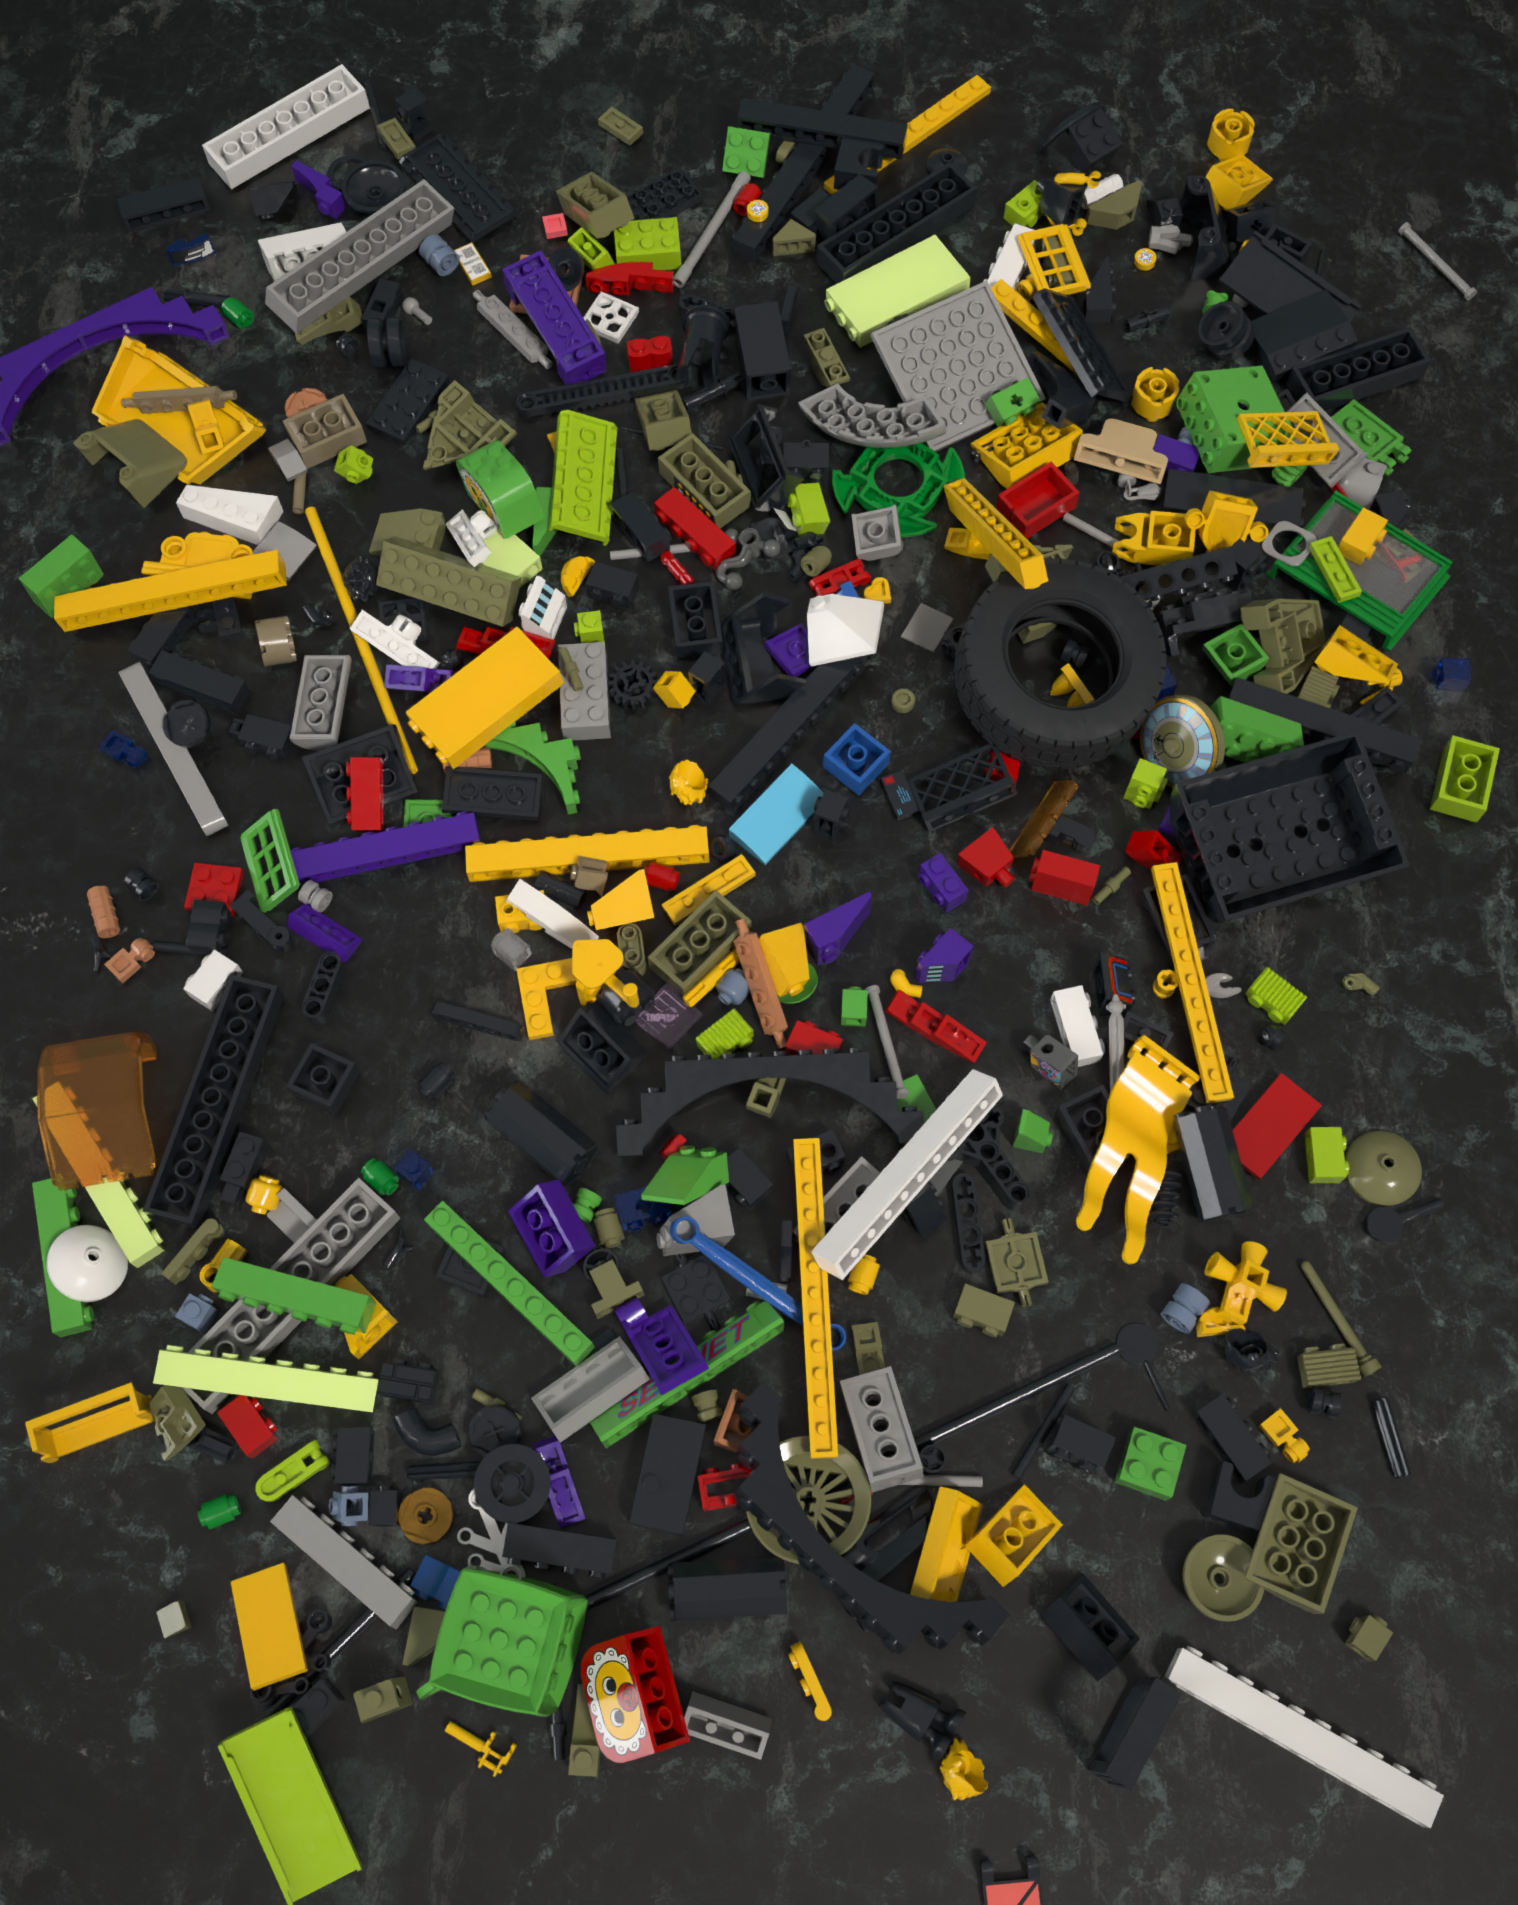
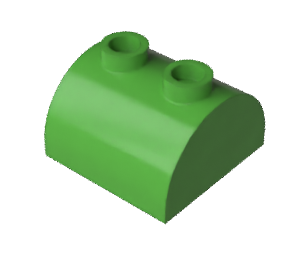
(1236, 654)

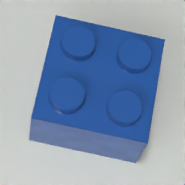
(856, 759)

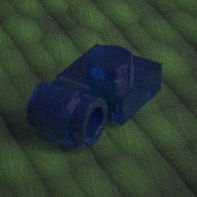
(119, 746)

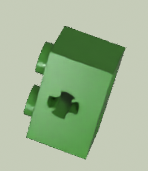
(1001, 403)

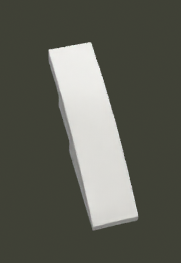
(549, 915)

